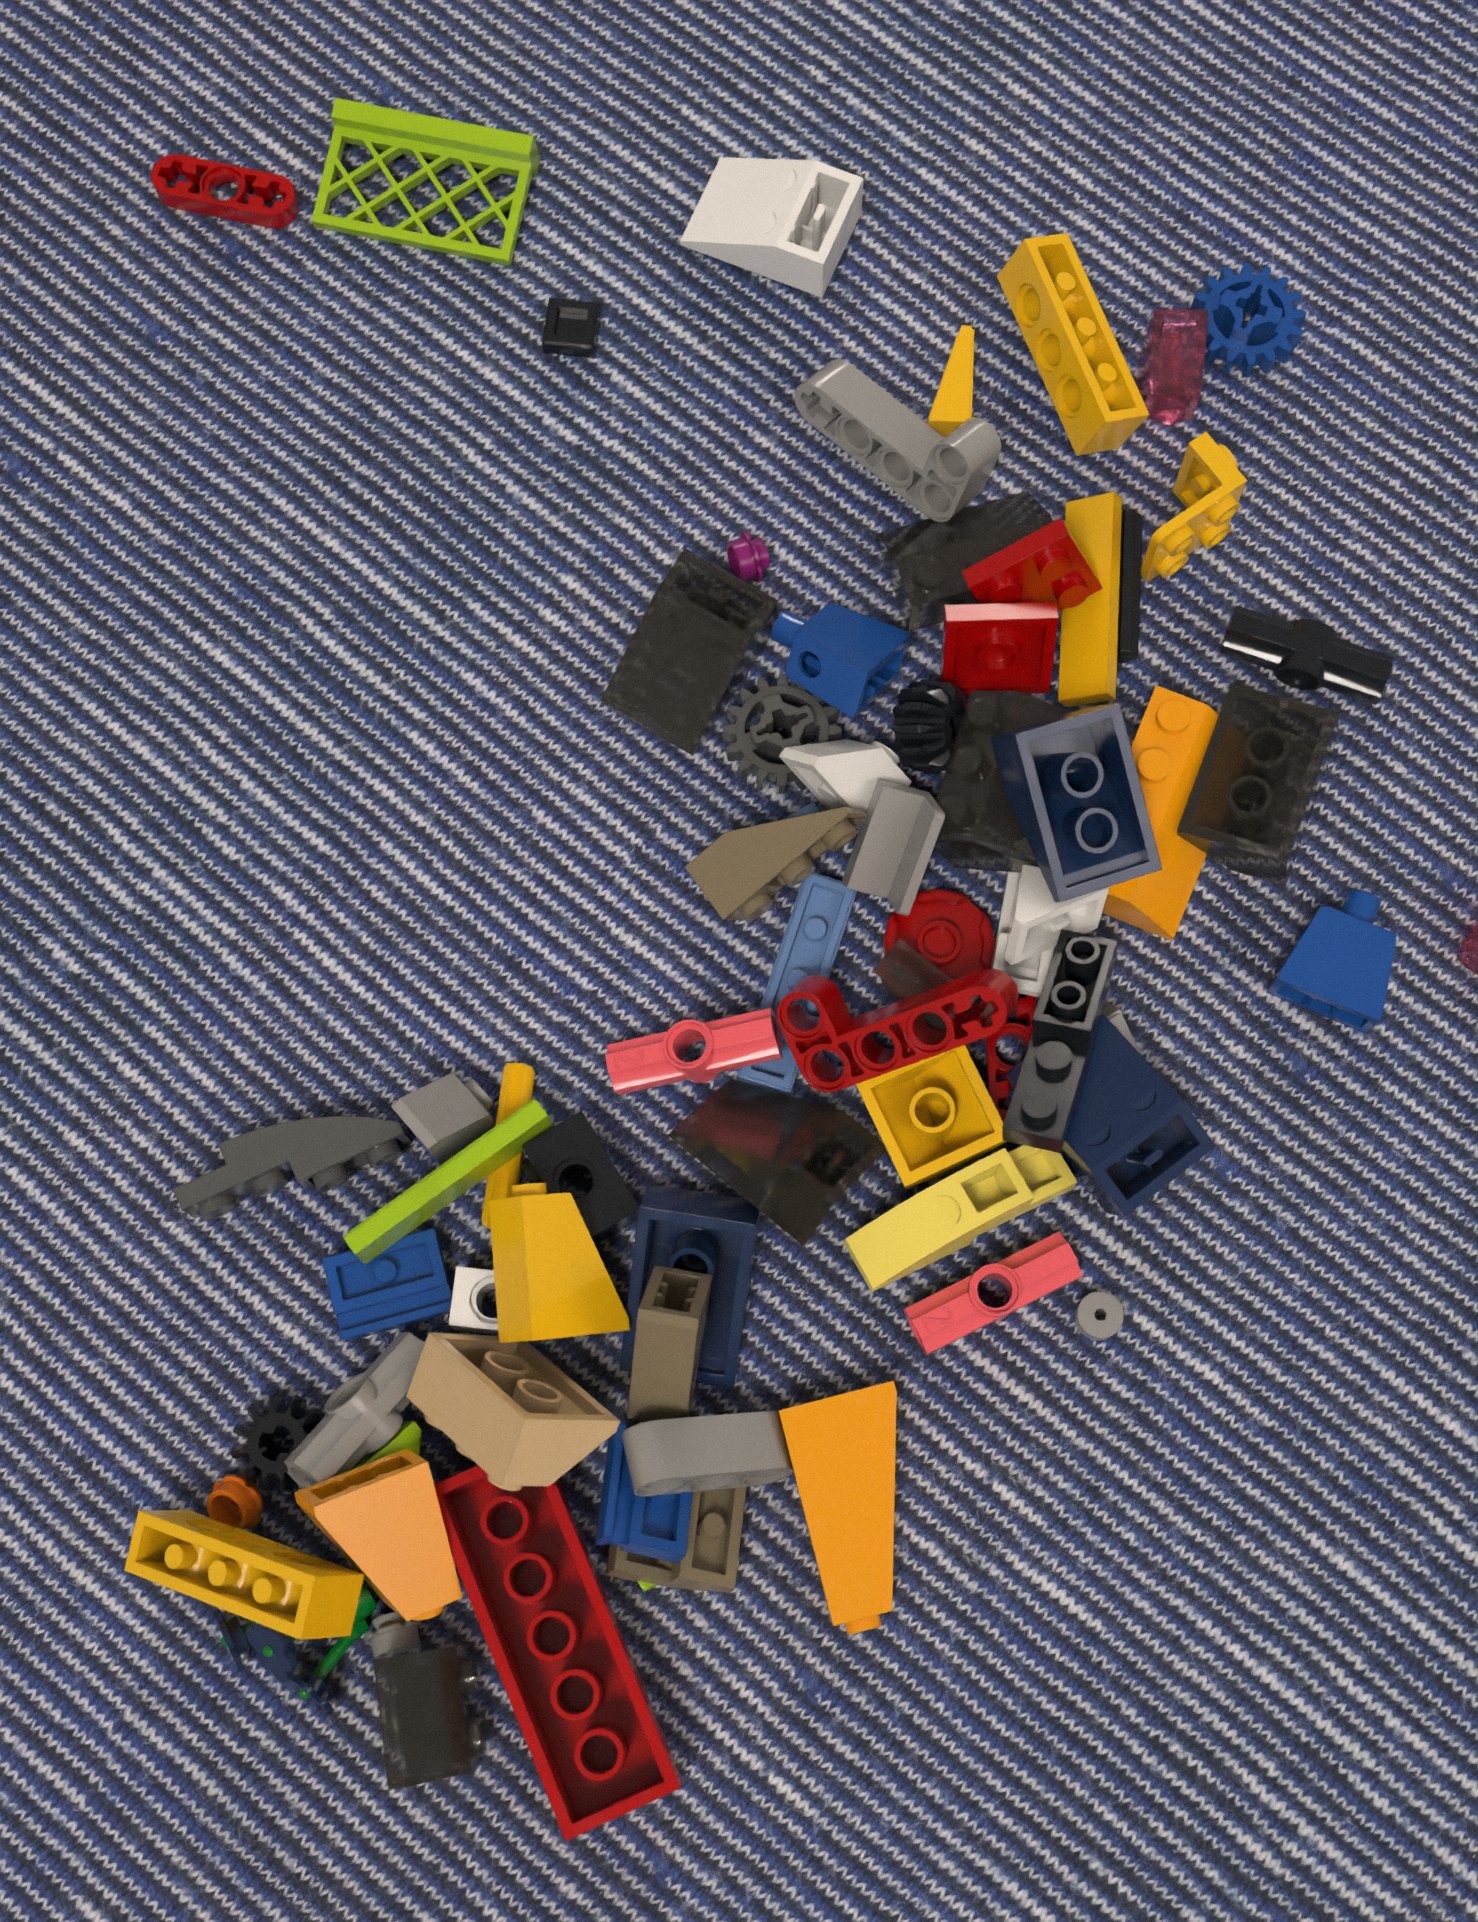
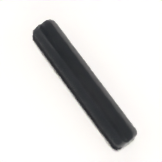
(1129, 586)

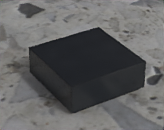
(571, 328)

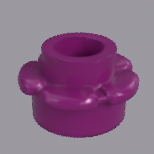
(747, 557)

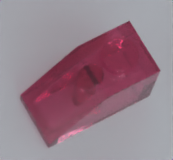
(1173, 364)

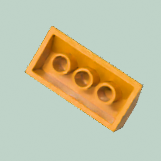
(1167, 761)

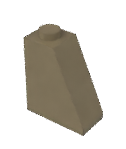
(668, 1344)

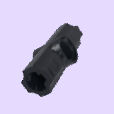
(1306, 655)

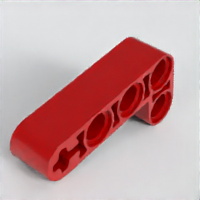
(901, 1021)

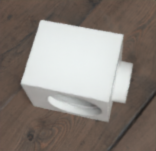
(467, 1298)

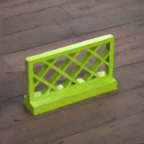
(433, 139)

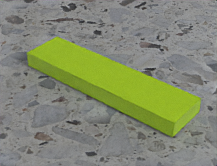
(447, 1182)

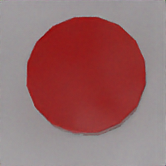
(945, 932)

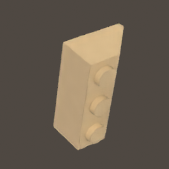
(507, 1408)

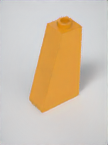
(846, 1486)

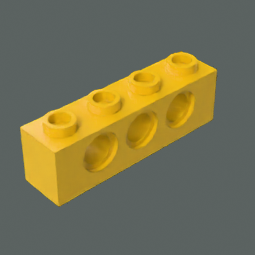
(1072, 344)
(245, 1573)

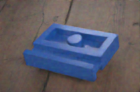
(391, 1290)
(640, 1525)

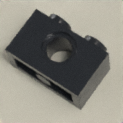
(576, 1148)

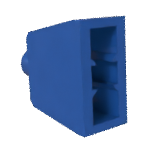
(841, 655)
(1340, 964)

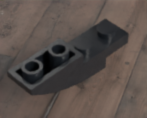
(1061, 1041)

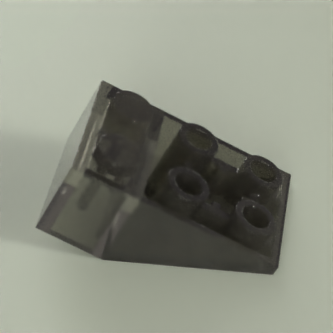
(691, 651)
(781, 1153)

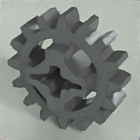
(776, 713)

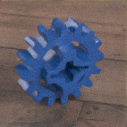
(1269, 332)

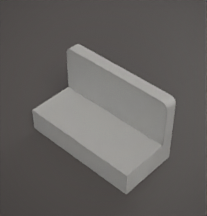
(894, 844)

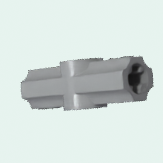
(359, 1415)

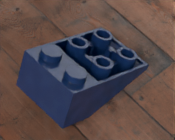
(1128, 1127)

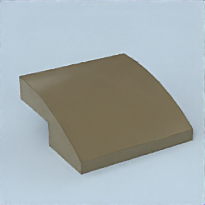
(710, 1549)

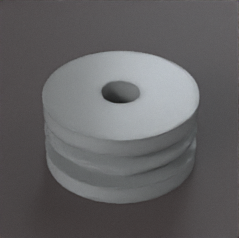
(1110, 1309)

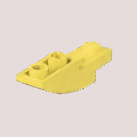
(956, 1212)

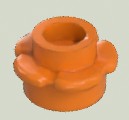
(235, 1502)

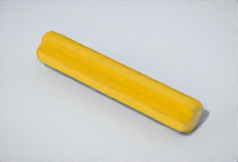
(514, 1093)

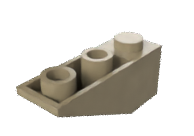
(756, 861)

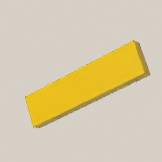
(1091, 627)

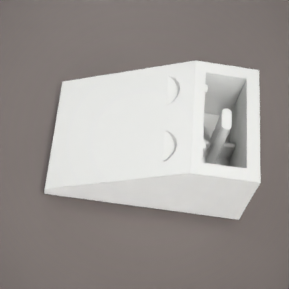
(777, 218)

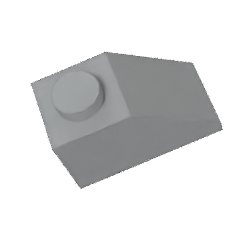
(446, 1115)

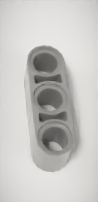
(706, 1453)

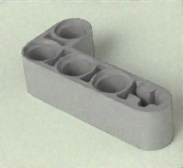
(895, 444)

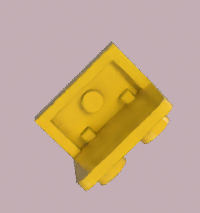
(1211, 493)

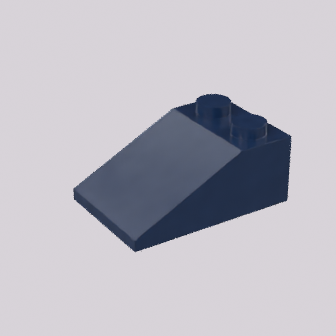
(1078, 800)
(701, 1236)

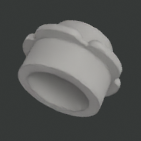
(393, 1635)

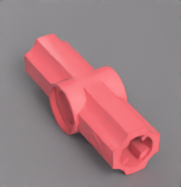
(659, 1057)
(1025, 1274)

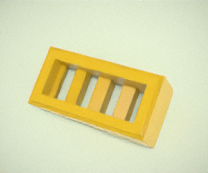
(955, 390)

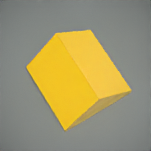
(933, 1115)

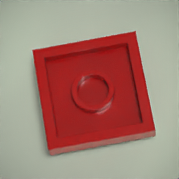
(1035, 569)
(999, 646)

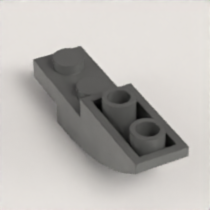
(314, 1149)

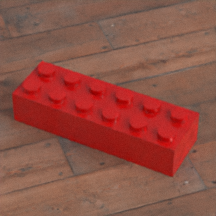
(557, 1649)

